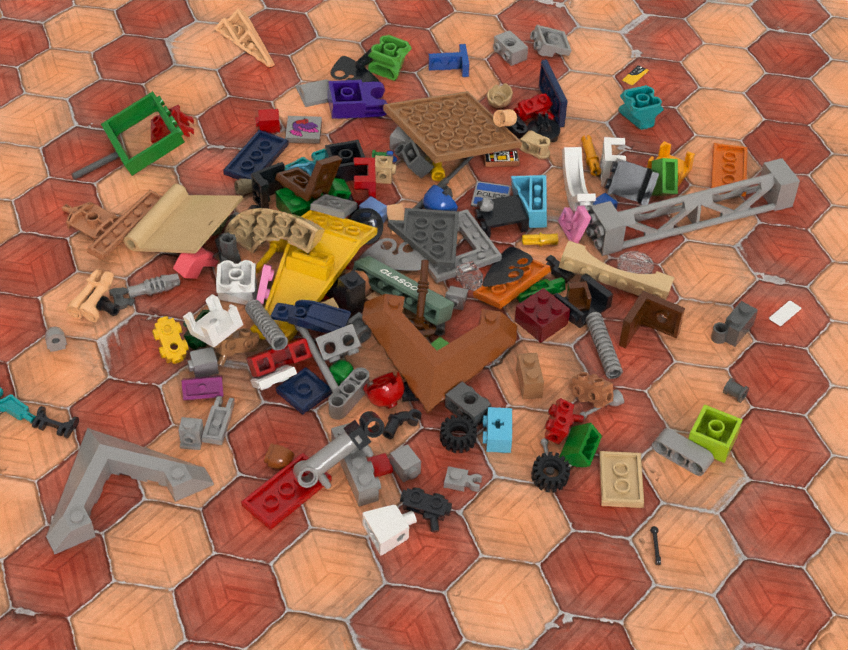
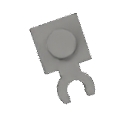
(459, 479)

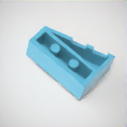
(533, 195)

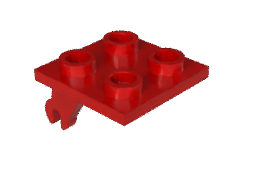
(160, 129)

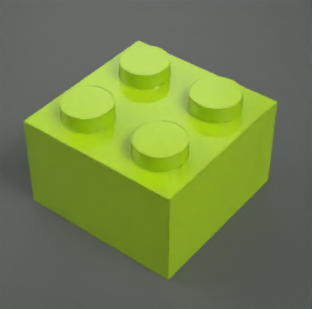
(716, 432)

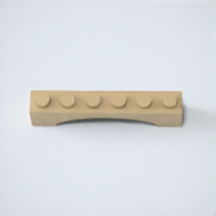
(580, 261)

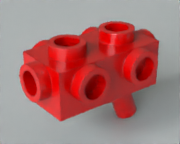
(532, 107)
(560, 420)

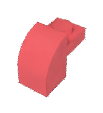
(191, 264)

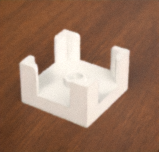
(607, 157)
(216, 324)

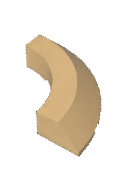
(263, 224)

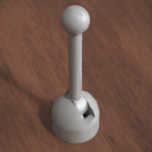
(617, 400)

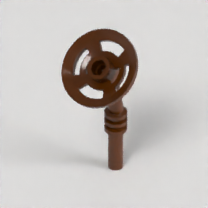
(419, 319)

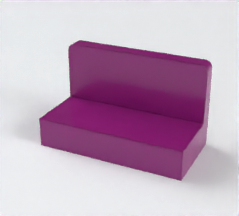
(202, 387)

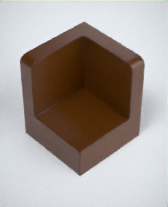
(579, 295)

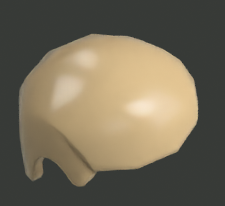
(500, 96)

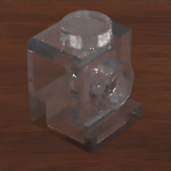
(471, 280)

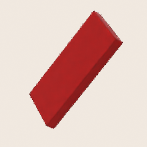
(280, 495)

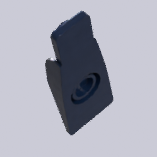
(312, 315)

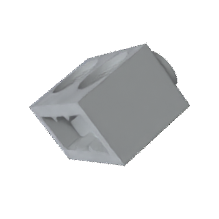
(337, 337)

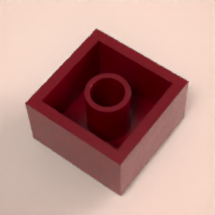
(542, 315)

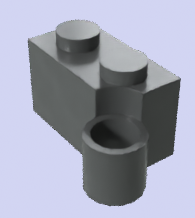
(414, 157)
(735, 326)

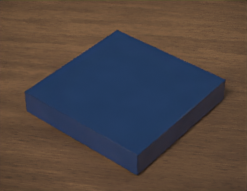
(304, 390)

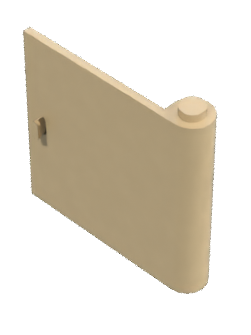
(180, 222)

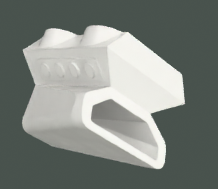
(236, 281)

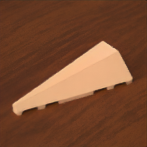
(242, 33)

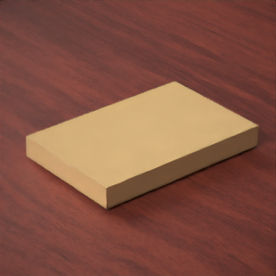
(621, 479)

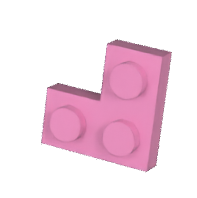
(574, 223)
(267, 275)

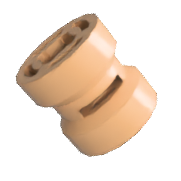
(504, 118)

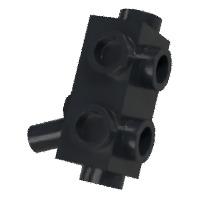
(432, 507)

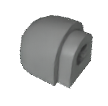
(55, 339)

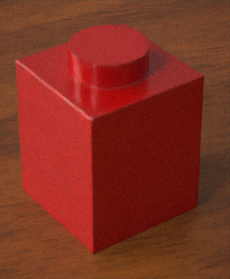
(268, 120)

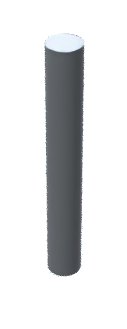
(95, 165)

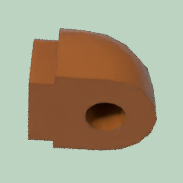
(278, 456)

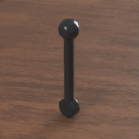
(654, 530)

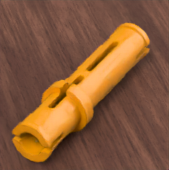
(592, 159)

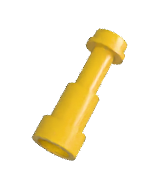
(437, 172)

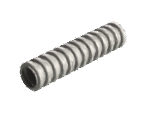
(266, 325)
(604, 345)

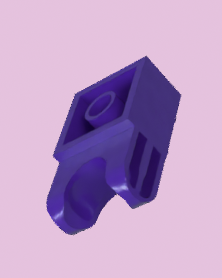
(355, 99)

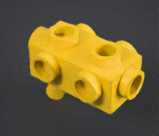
(167, 333)

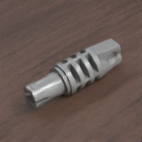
(155, 285)

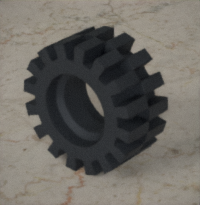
(458, 424)
(546, 481)

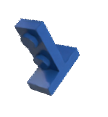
(450, 61)

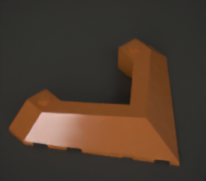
(429, 371)

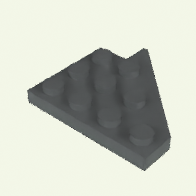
(430, 233)

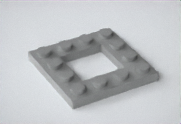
(483, 251)

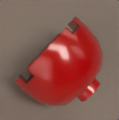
(385, 390)

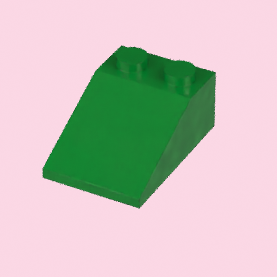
(290, 203)

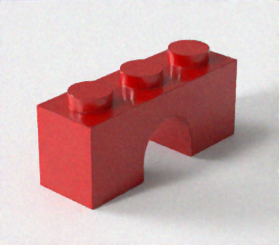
(271, 359)

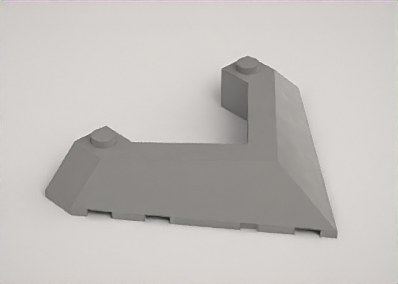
(95, 462)

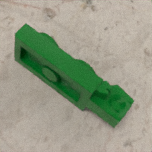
(553, 286)

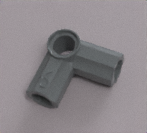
(227, 248)

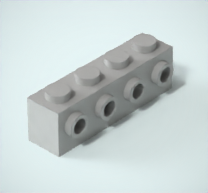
(359, 473)

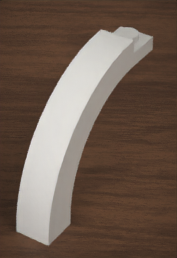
(574, 179)

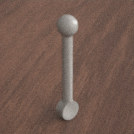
(544, 442)

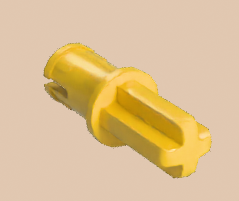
(540, 239)

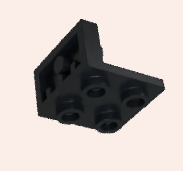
(265, 184)

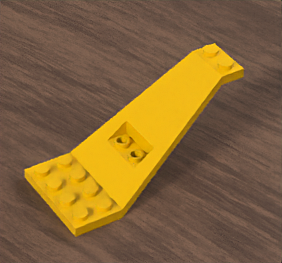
(312, 274)

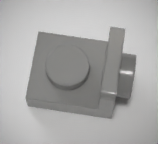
(458, 296)

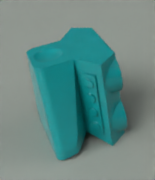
(640, 106)

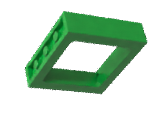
(132, 115)

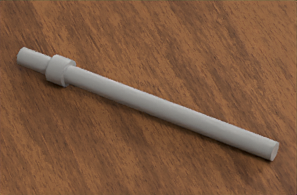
(319, 359)

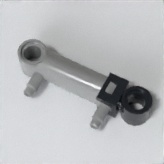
(353, 438)

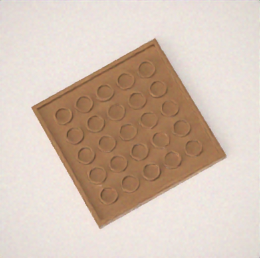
(451, 126)

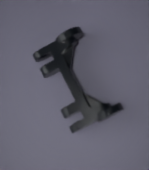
(63, 428)

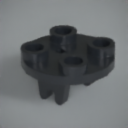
(545, 127)

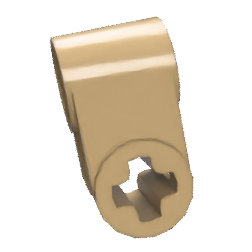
(534, 143)

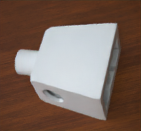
(387, 527)

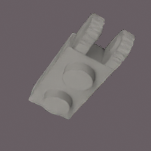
(218, 421)

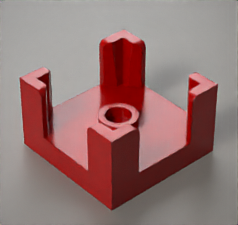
(366, 182)

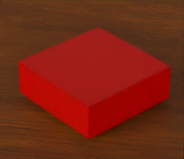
(381, 465)

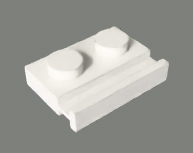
(280, 375)

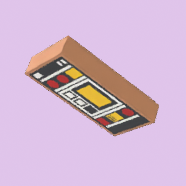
(502, 158)

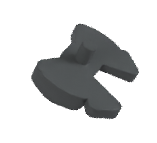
(117, 294)

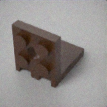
(305, 185)
(648, 311)

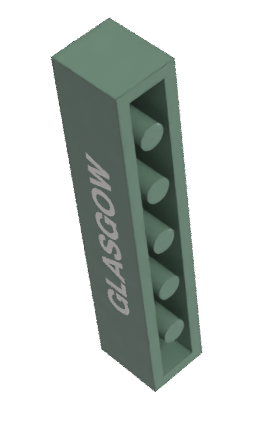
(389, 281)

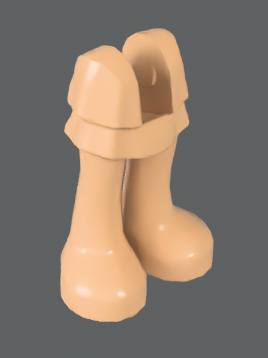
(81, 306)

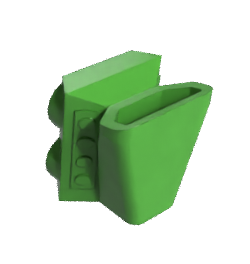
(388, 56)

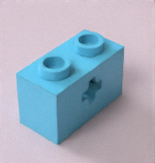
(499, 430)

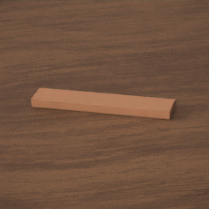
(116, 233)

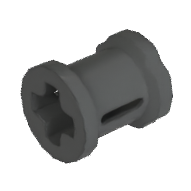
(736, 390)

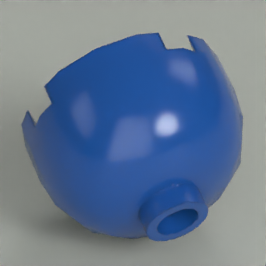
(436, 200)

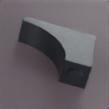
(349, 292)

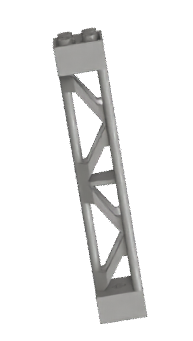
(608, 226)

